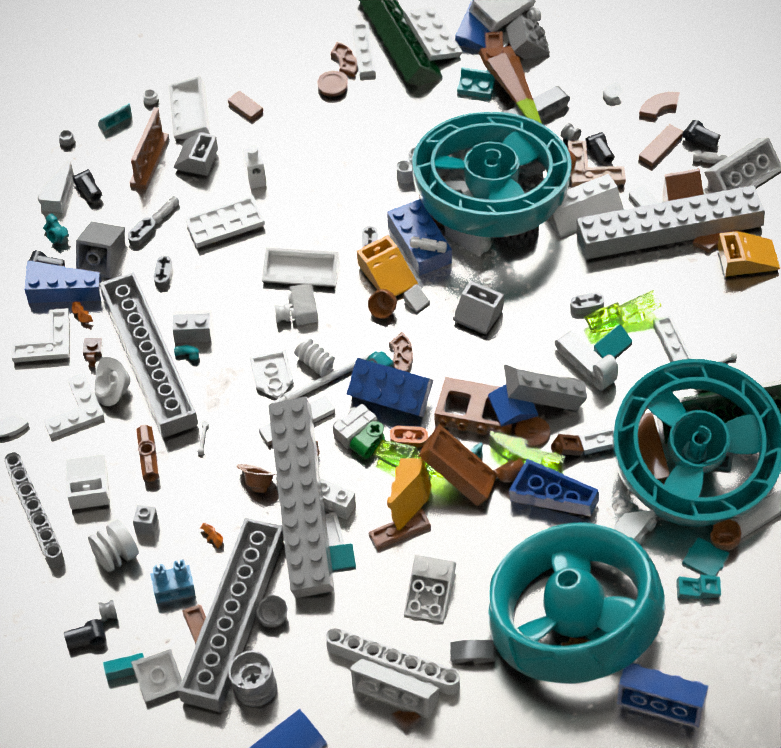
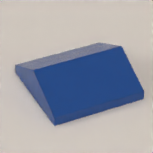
(509, 409)

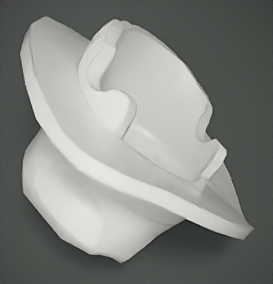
(110, 381)

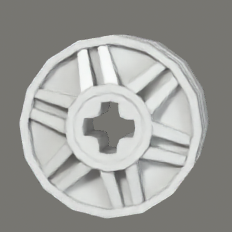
(110, 547)

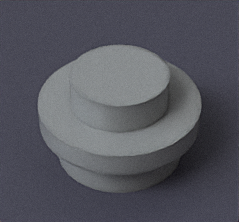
(66, 137)

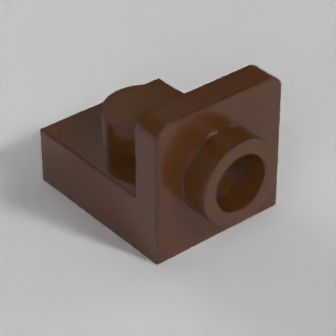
(567, 445)

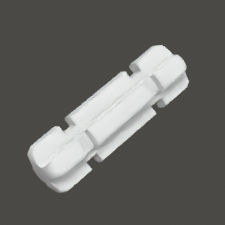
(708, 157)
(165, 209)
(428, 244)

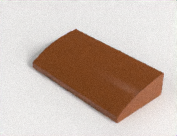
(651, 447)
(458, 465)

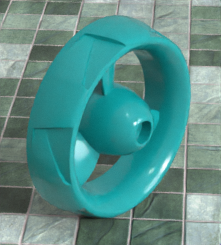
(491, 172)
(698, 441)
(575, 604)

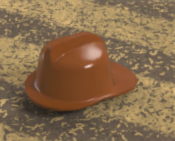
(256, 477)

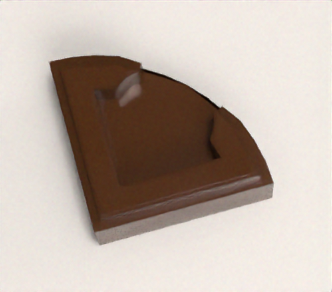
(406, 719)

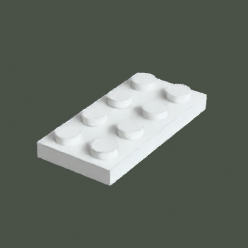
(432, 33)
(224, 221)

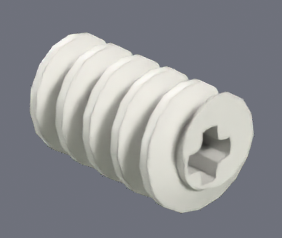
(315, 357)

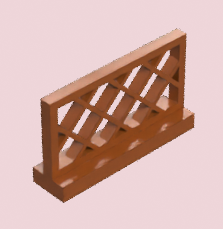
(148, 151)

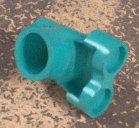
(55, 230)

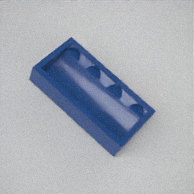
(471, 31)
(293, 732)

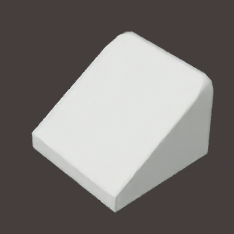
(416, 298)

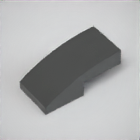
(475, 649)

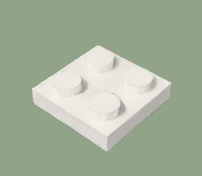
(157, 674)

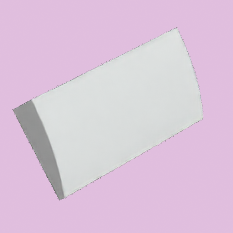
(189, 107)
(300, 266)

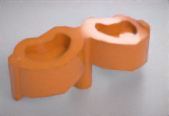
(82, 314)
(214, 535)

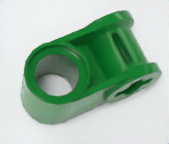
(368, 439)

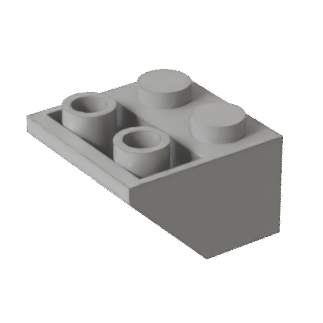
(528, 38)
(197, 154)
(479, 307)

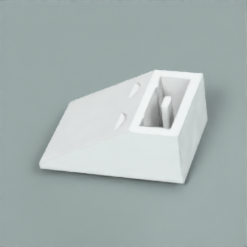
(87, 482)
(429, 587)

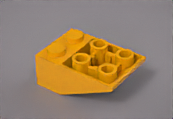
(746, 253)
(385, 266)
(408, 490)

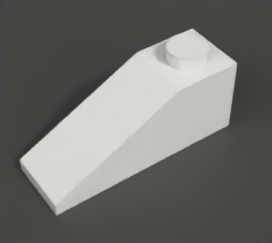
(56, 189)

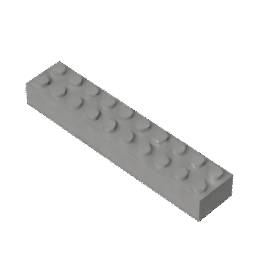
(670, 222)
(149, 354)
(301, 498)
(231, 614)

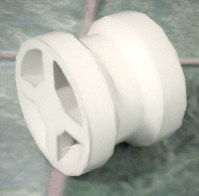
(282, 312)

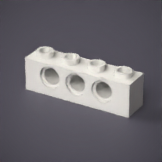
(337, 499)

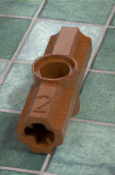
(148, 461)

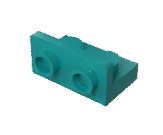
(475, 82)

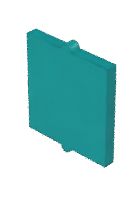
(705, 558)

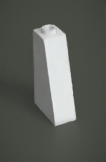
(497, 13)

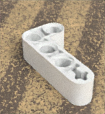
(597, 370)

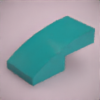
(698, 588)

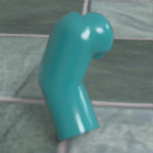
(186, 349)

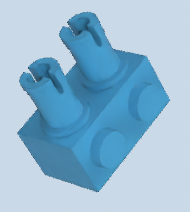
(172, 582)

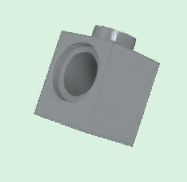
(145, 520)

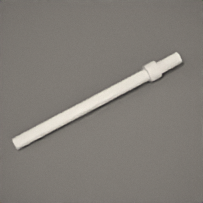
(319, 382)

